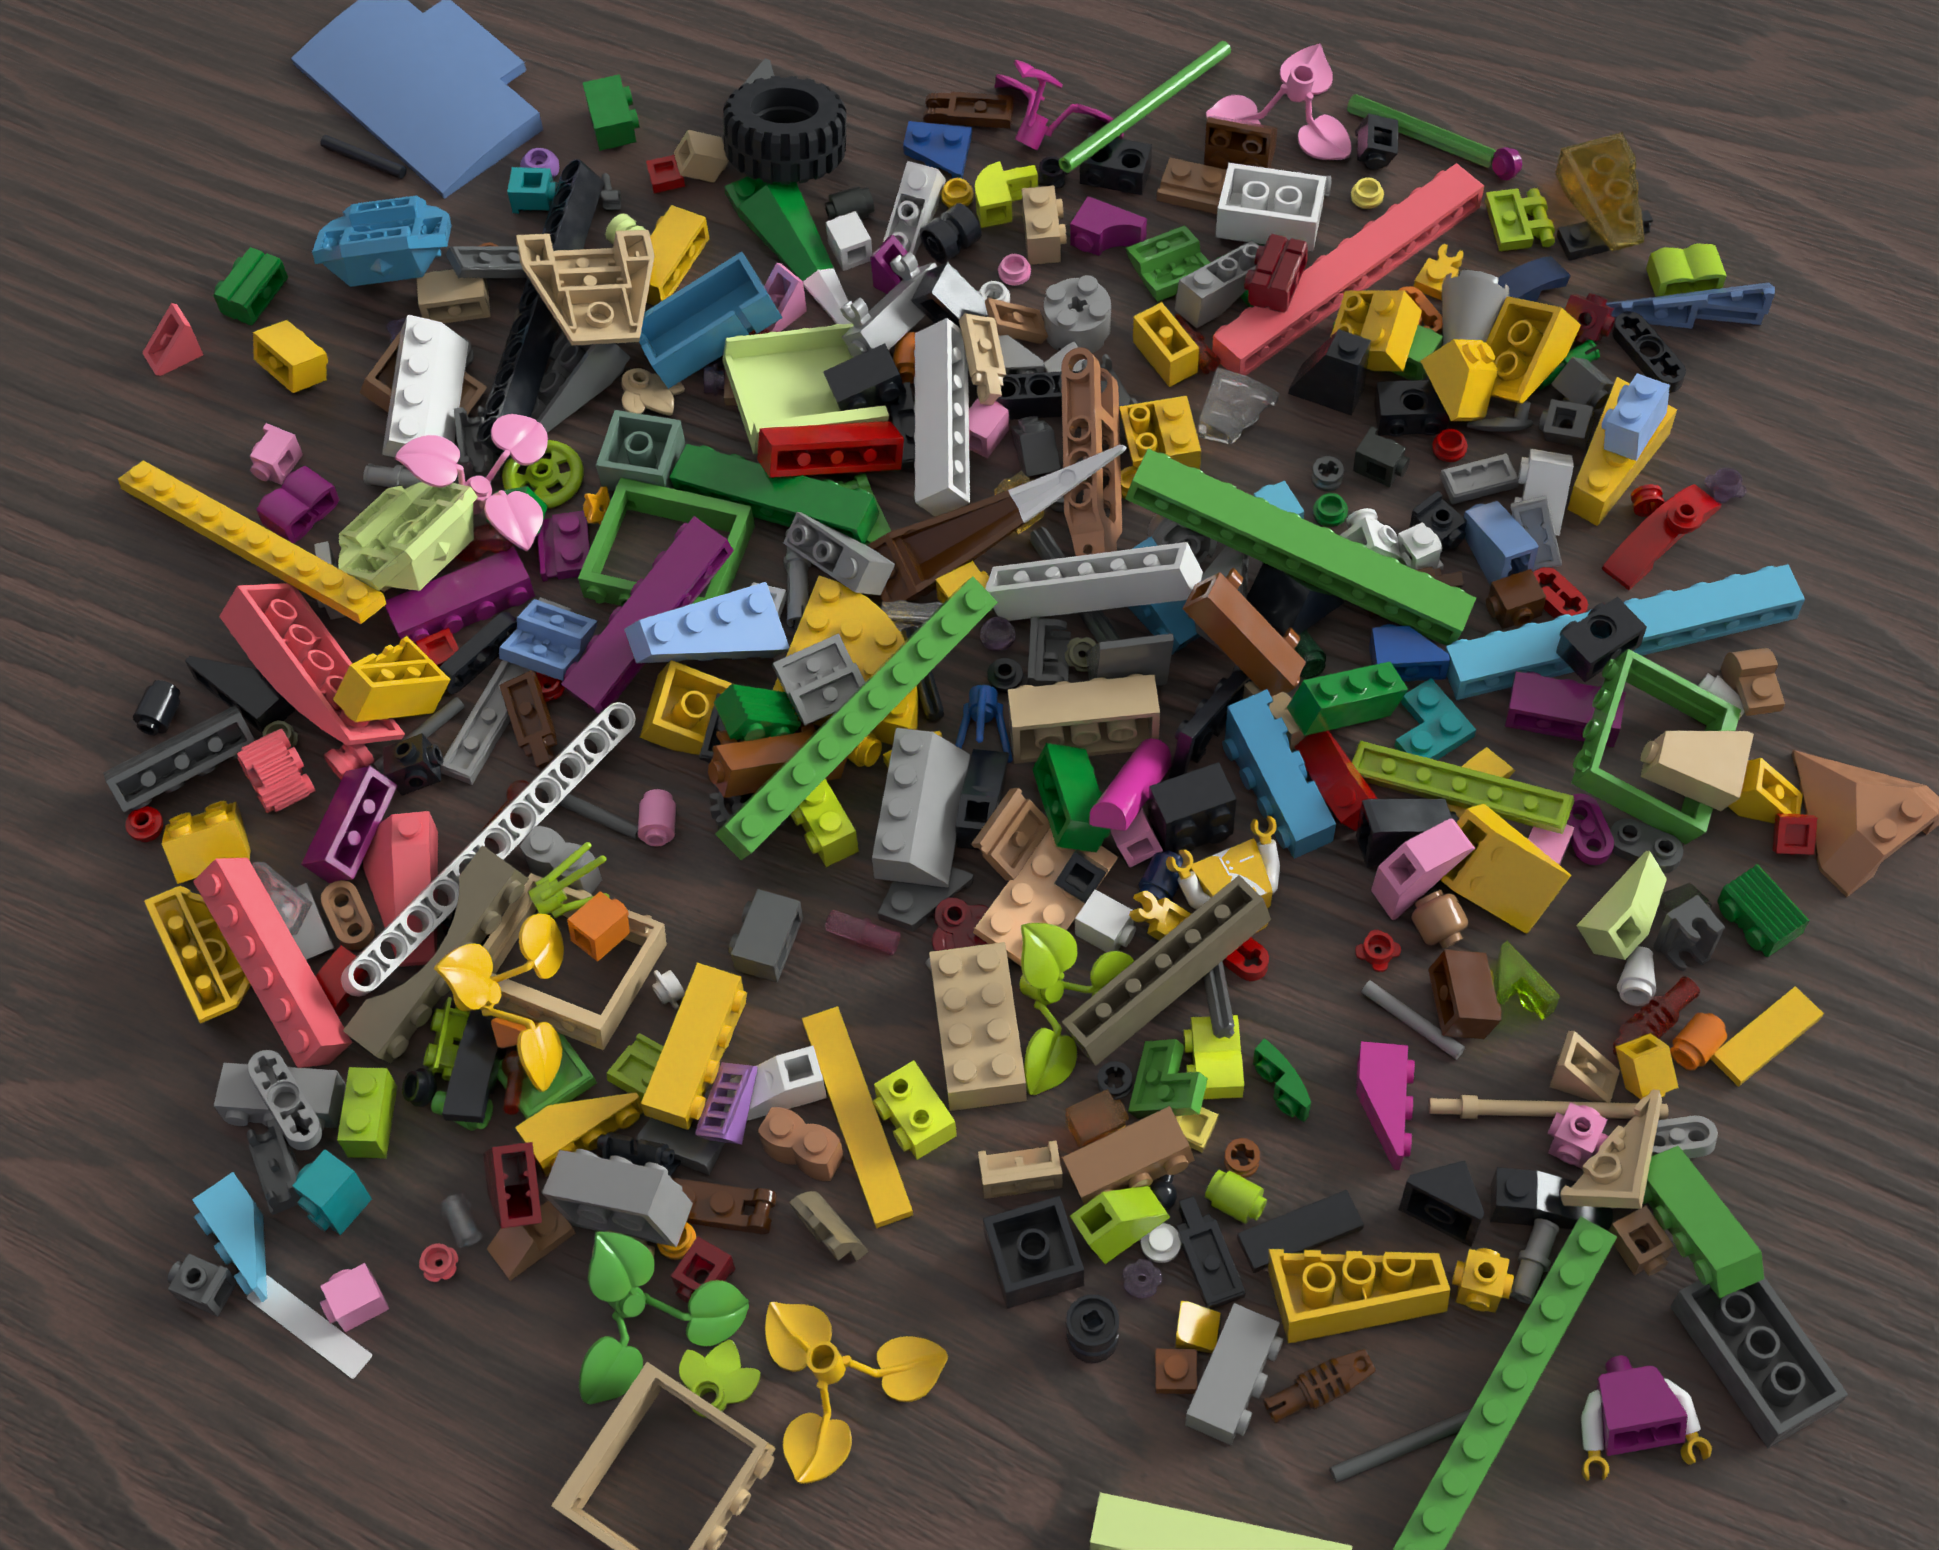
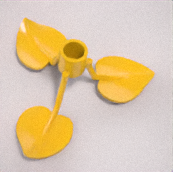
(468, 977)
(802, 1337)

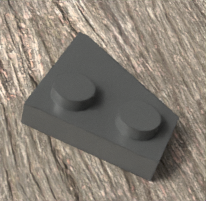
(911, 904)

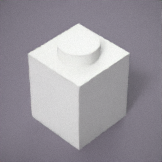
(849, 240)
(1104, 923)

